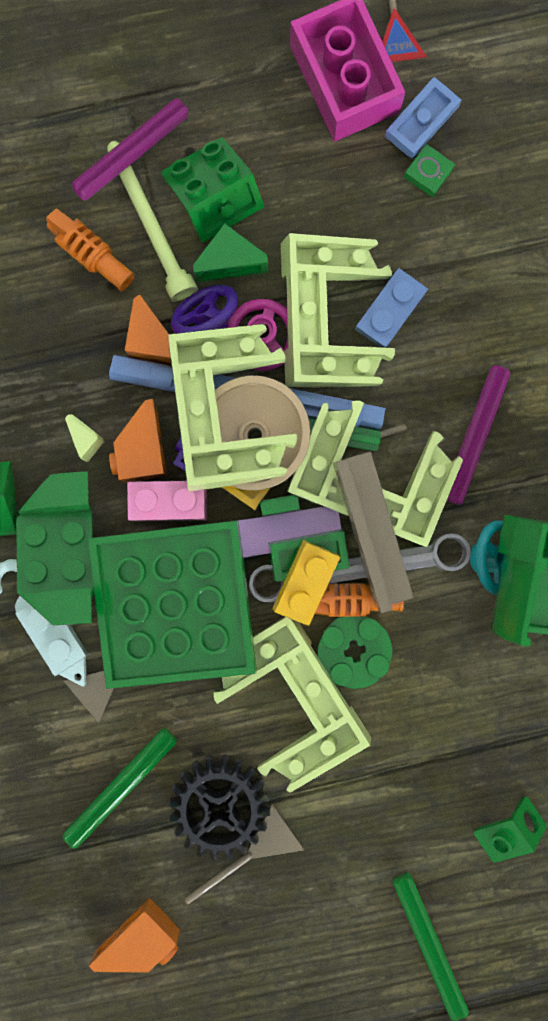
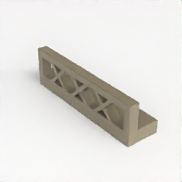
(373, 530)

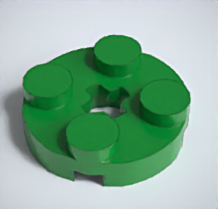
(372, 663)

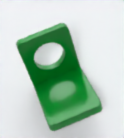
(511, 836)

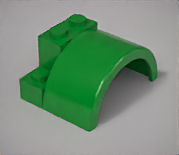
(523, 581)

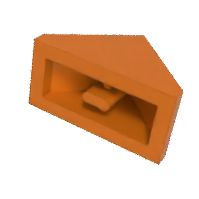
(146, 335)

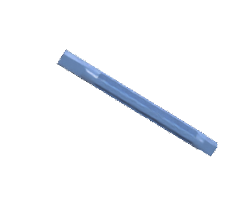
(161, 377)

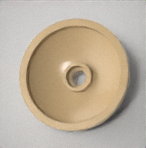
(266, 406)

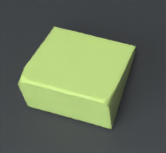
(85, 439)

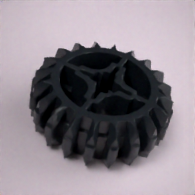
(208, 795)

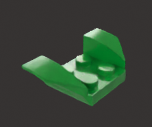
(54, 550)

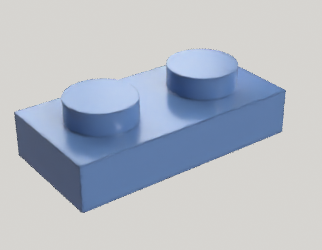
(423, 118)
(391, 309)

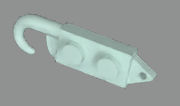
(56, 644)

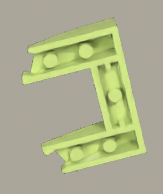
(306, 266)
(194, 363)
(413, 514)
(337, 726)

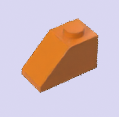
(140, 447)
(138, 943)

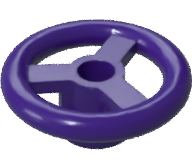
(205, 315)

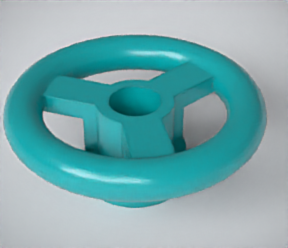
(486, 558)

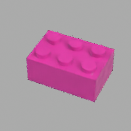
(346, 67)

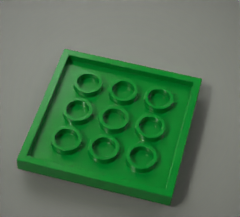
(172, 605)

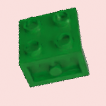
(214, 188)

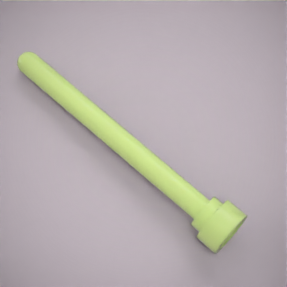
(179, 283)

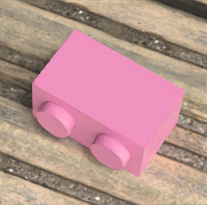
(165, 502)

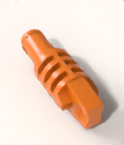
(88, 249)
(349, 601)

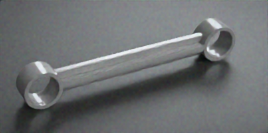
(413, 559)

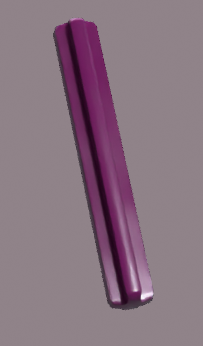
(129, 149)
(478, 431)

